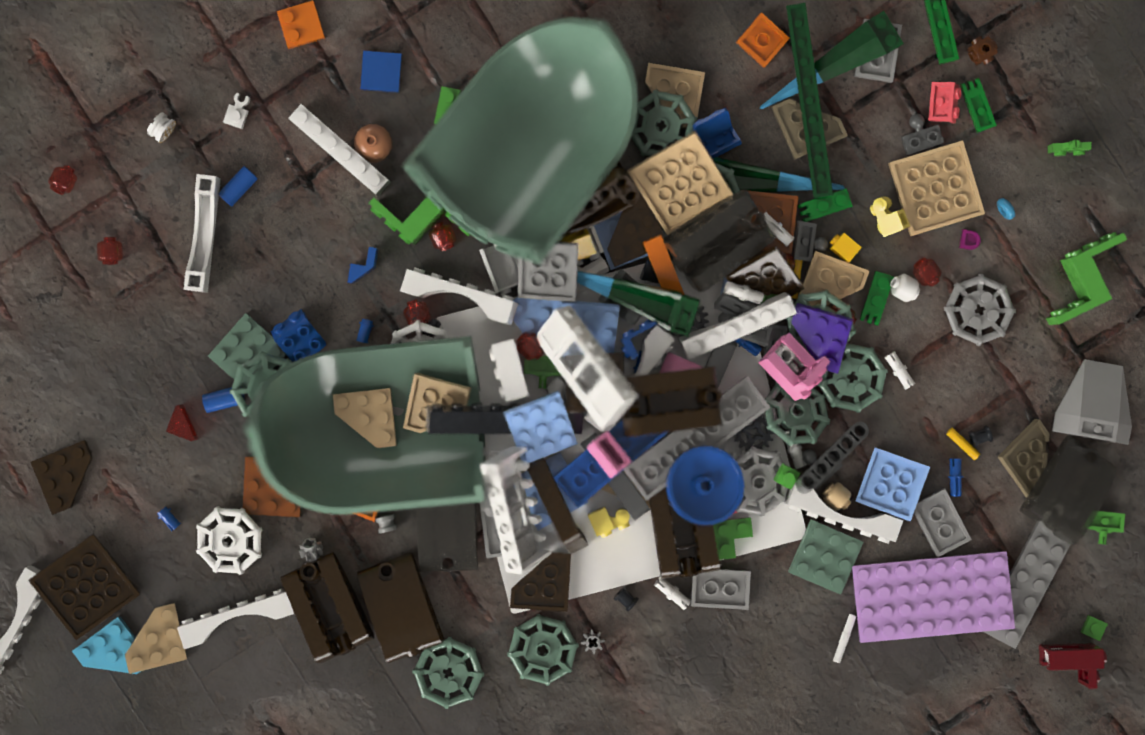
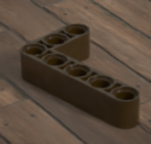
(556, 507)

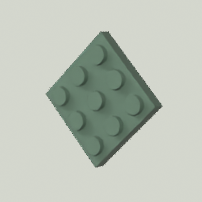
(243, 343)
(825, 556)

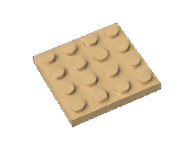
(680, 182)
(936, 188)

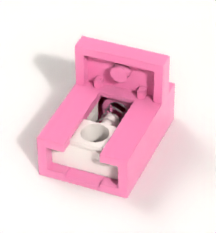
(798, 369)

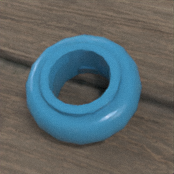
(1005, 208)

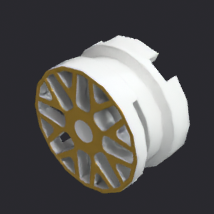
(161, 127)

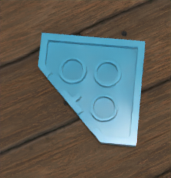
(107, 647)

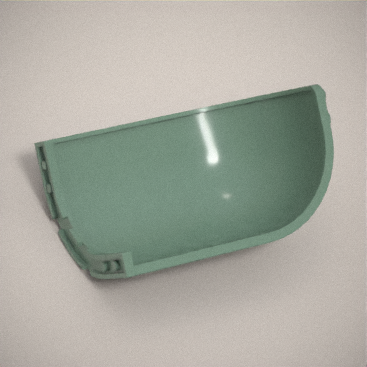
(531, 136)
(334, 469)

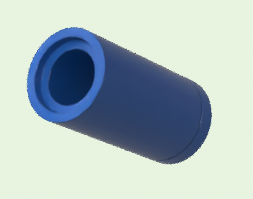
(237, 186)
(219, 400)

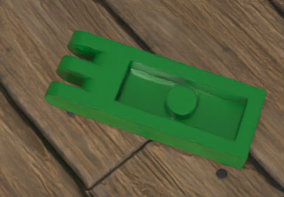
(978, 105)
(826, 205)
(876, 297)

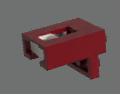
(1080, 657)

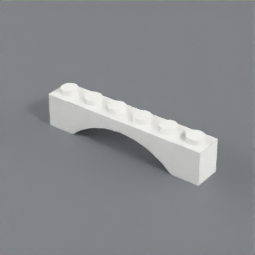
(339, 150)
(200, 258)
(495, 307)
(711, 337)
(653, 347)
(880, 524)
(26, 601)
(198, 631)

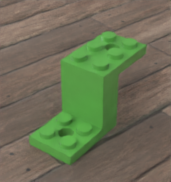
(416, 224)
(1085, 278)

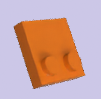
(301, 24)
(762, 40)

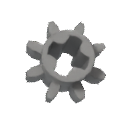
(311, 549)
(593, 647)

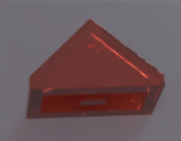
(181, 424)

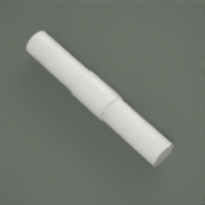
(844, 638)

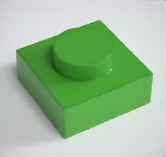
(786, 476)
(1094, 628)

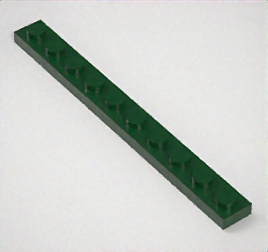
(809, 100)

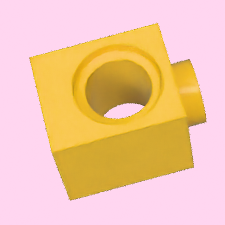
(844, 247)

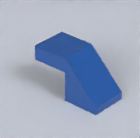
(359, 271)

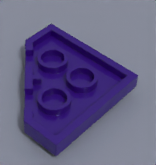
(823, 333)

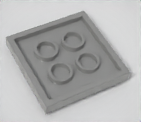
(552, 278)

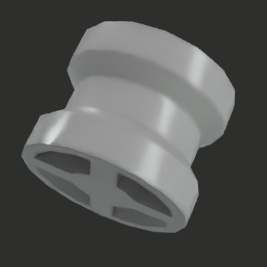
(386, 523)

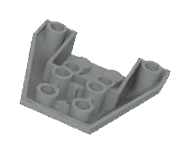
(1096, 404)

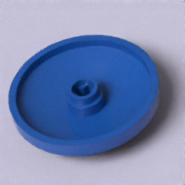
(705, 485)

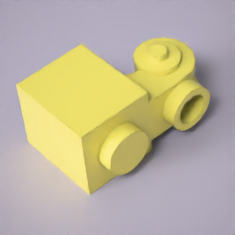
(888, 221)
(604, 523)

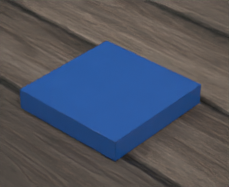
(381, 71)

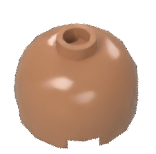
(373, 150)

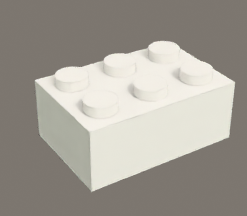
(509, 370)

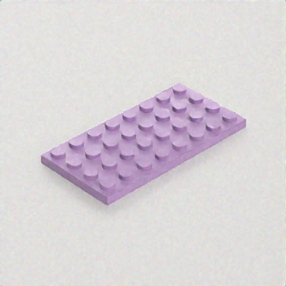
(933, 597)

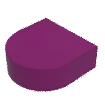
(969, 239)

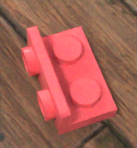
(944, 102)

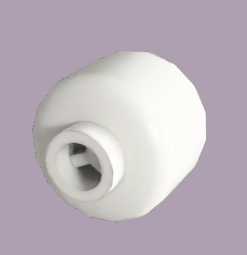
(905, 287)

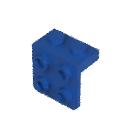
(717, 133)
(297, 336)
(628, 347)

